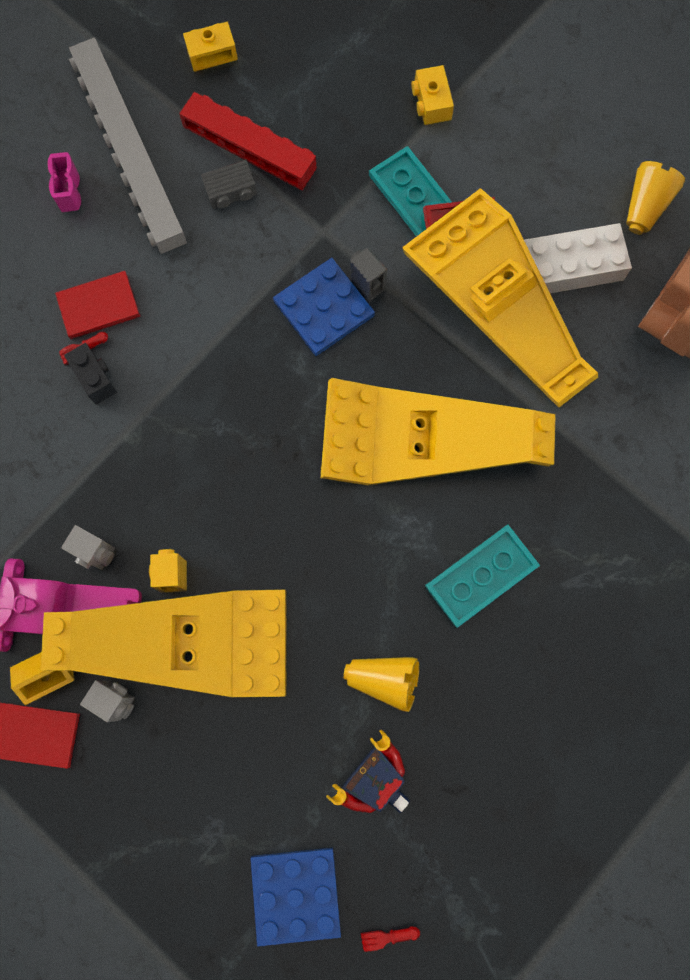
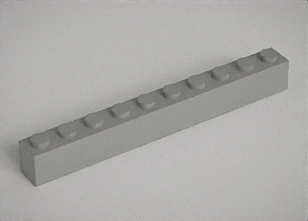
(128, 146)

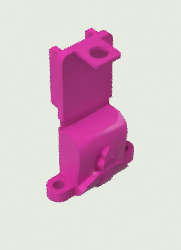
(26, 600)

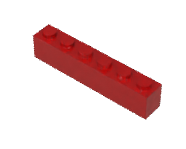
(248, 140)

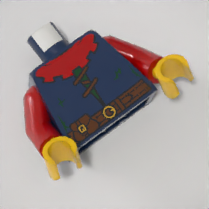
(374, 781)

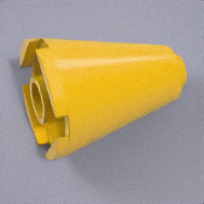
(651, 195)
(385, 679)

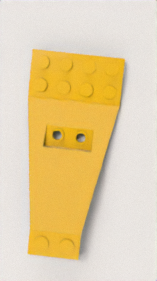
(474, 254)
(375, 433)
(233, 643)

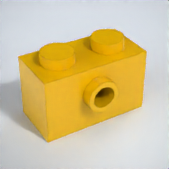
(210, 46)
(433, 95)
(168, 571)
(32, 683)

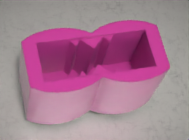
(64, 182)

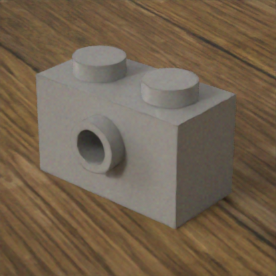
(88, 549)
(108, 701)

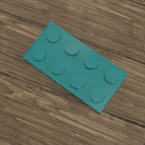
(408, 187)
(482, 576)

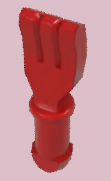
(92, 342)
(378, 939)

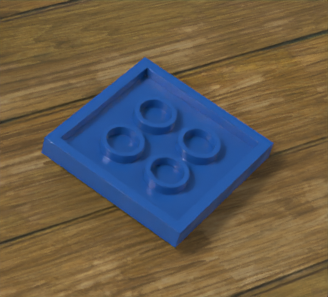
(323, 306)
(295, 897)

